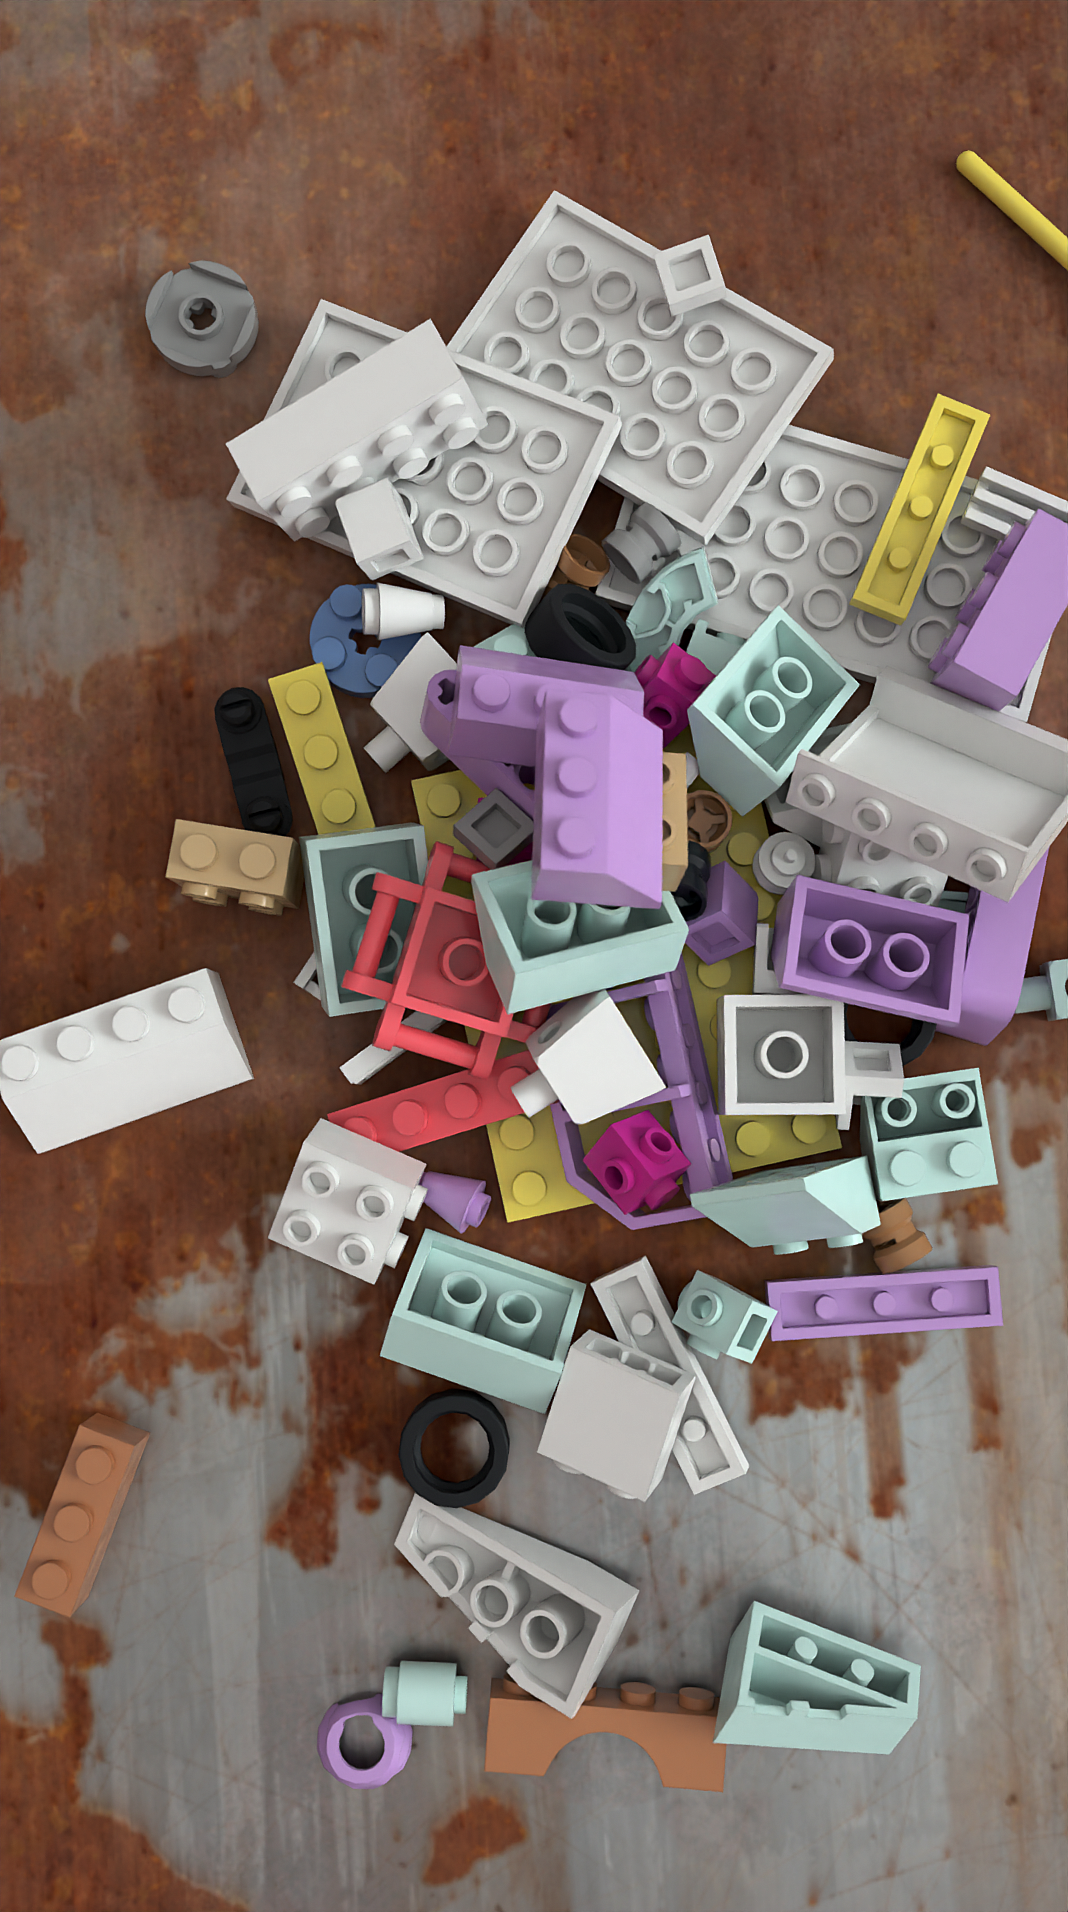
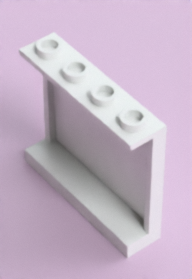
(941, 783)

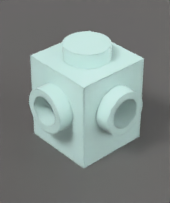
(722, 1318)

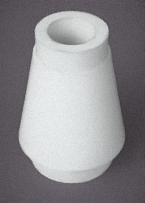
(400, 611)

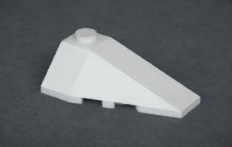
(531, 1601)

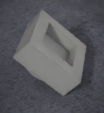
(495, 830)

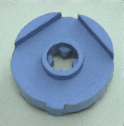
(333, 645)

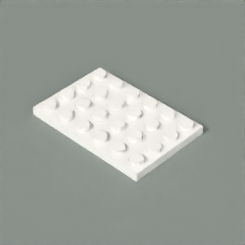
(693, 389)
(483, 512)

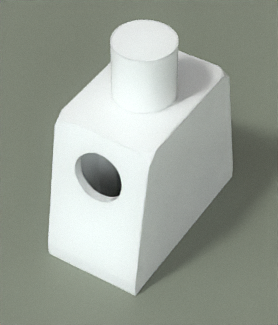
(401, 705)
(586, 1062)

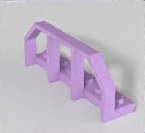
(689, 1087)

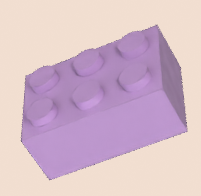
(1007, 614)

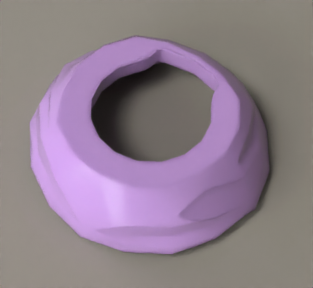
(396, 1748)

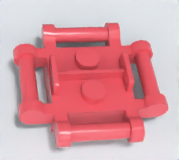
(438, 969)

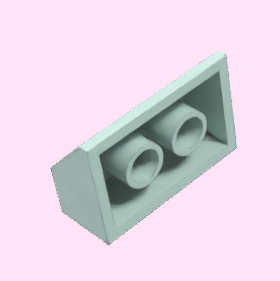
(764, 710)
(568, 949)
(484, 1321)

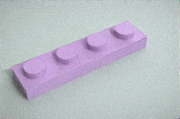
(884, 1302)

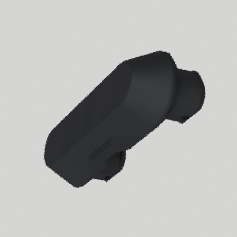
(253, 762)

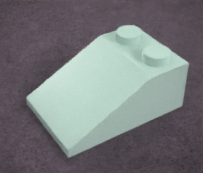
(796, 1205)

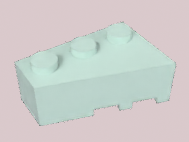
(812, 1688)

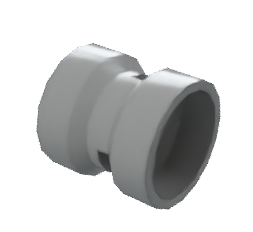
(646, 539)

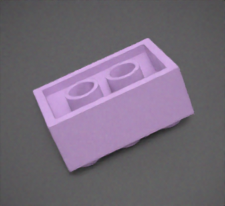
(503, 694)
(597, 803)
(870, 950)

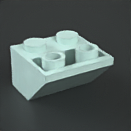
(929, 1137)

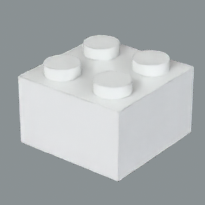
(780, 1055)

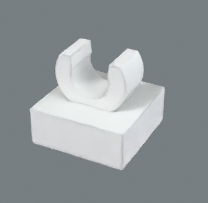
(690, 275)

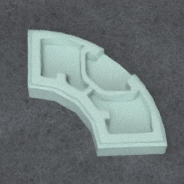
(670, 604)

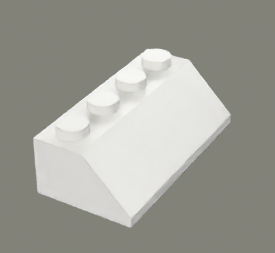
(122, 1061)

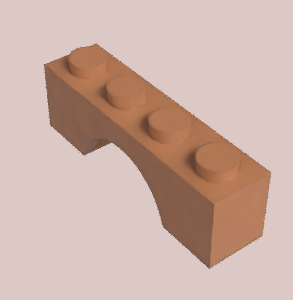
(670, 1727)

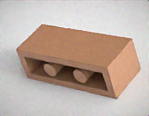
(82, 1514)

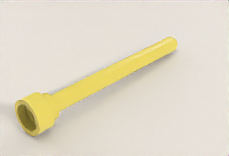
(1014, 205)

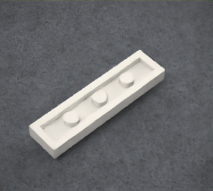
(643, 1321)

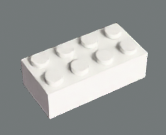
(357, 429)

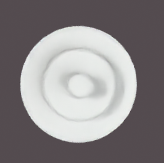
(781, 860)

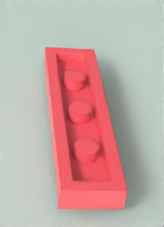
(439, 1106)

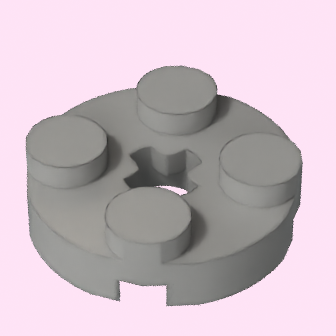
(190, 291)

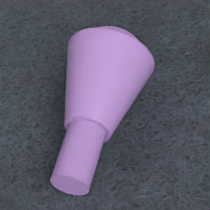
(456, 1199)

